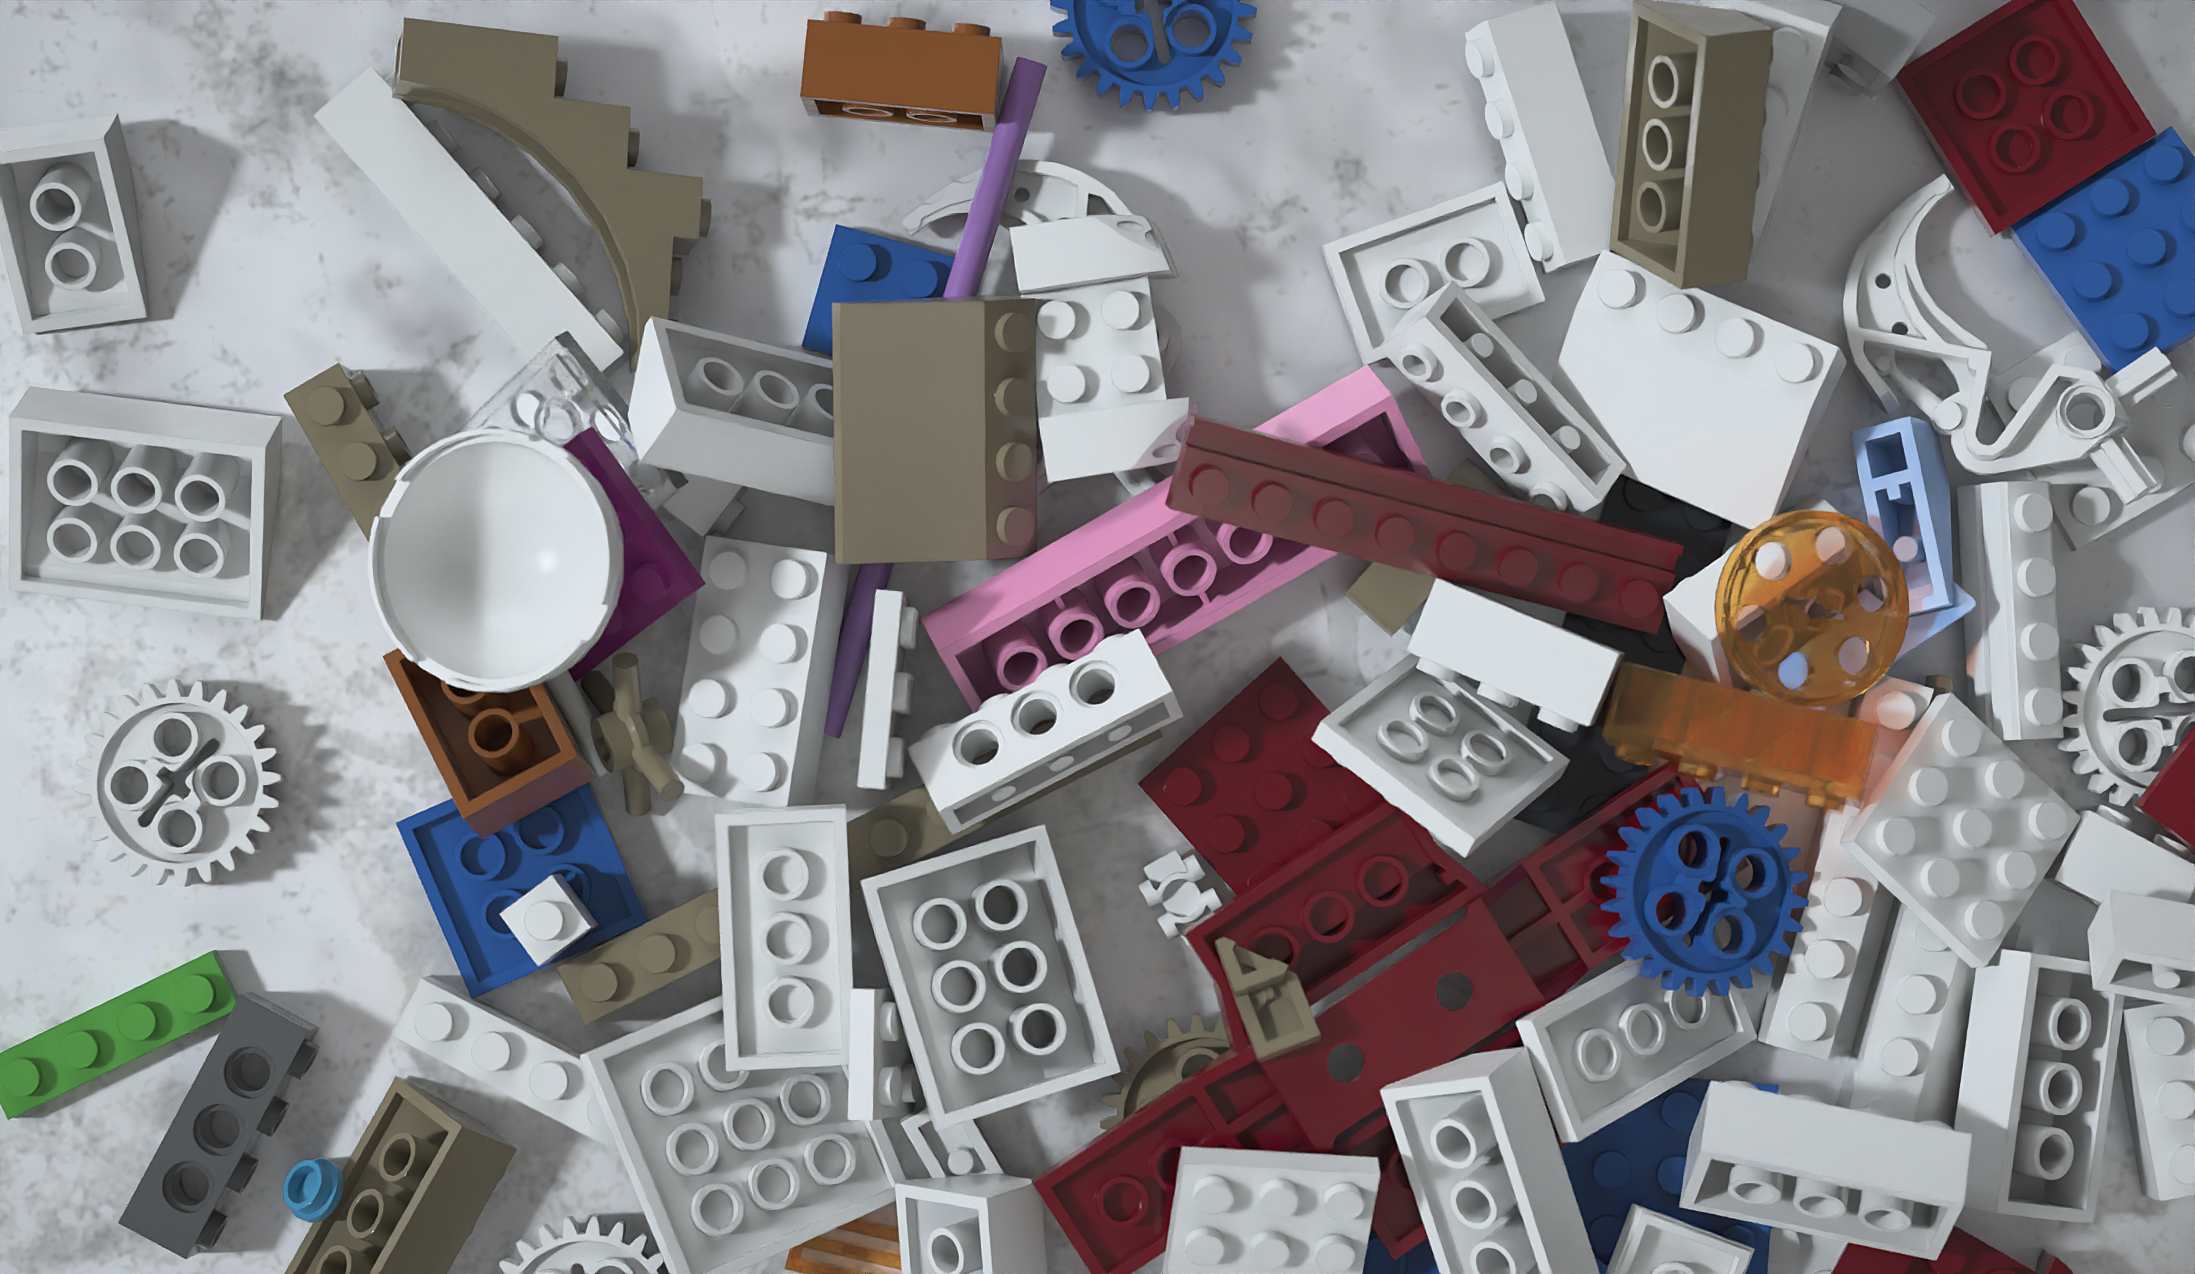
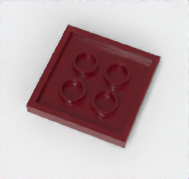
(2022, 107)
(1255, 784)

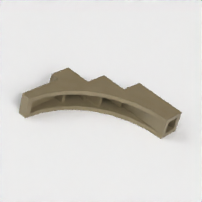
(510, 87)

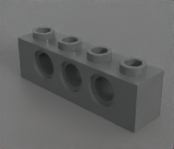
(158, 1205)

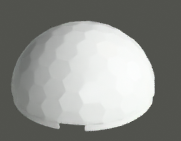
(495, 560)

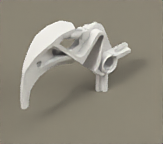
(1054, 194)
(2040, 429)

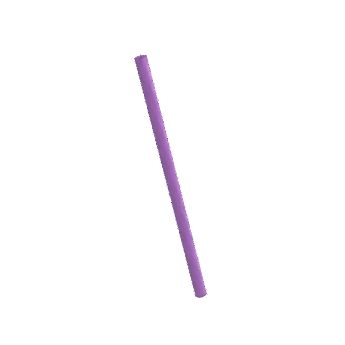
(963, 281)

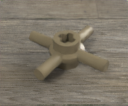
(632, 734)

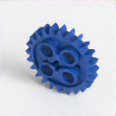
(1098, 22)
(1654, 869)

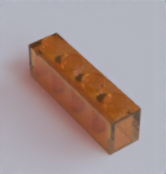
(1740, 736)

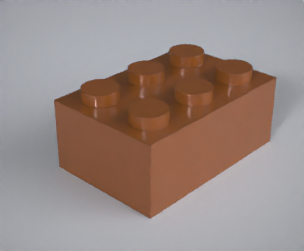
(902, 72)
(493, 748)

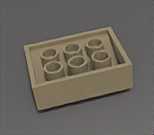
(934, 429)

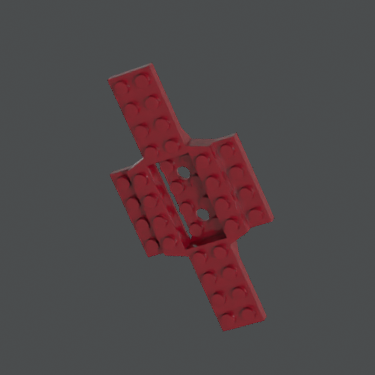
(1329, 920)

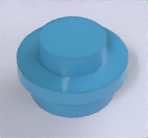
(313, 1189)

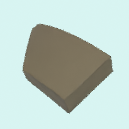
(1268, 1001)

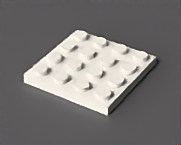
(735, 1157)

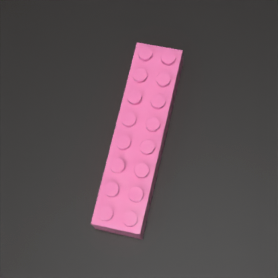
(1152, 562)

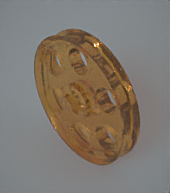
(1836, 591)

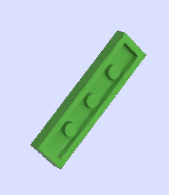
(115, 1033)

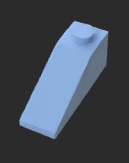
(1909, 504)

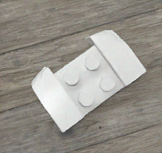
(1099, 344)

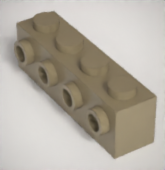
(350, 439)

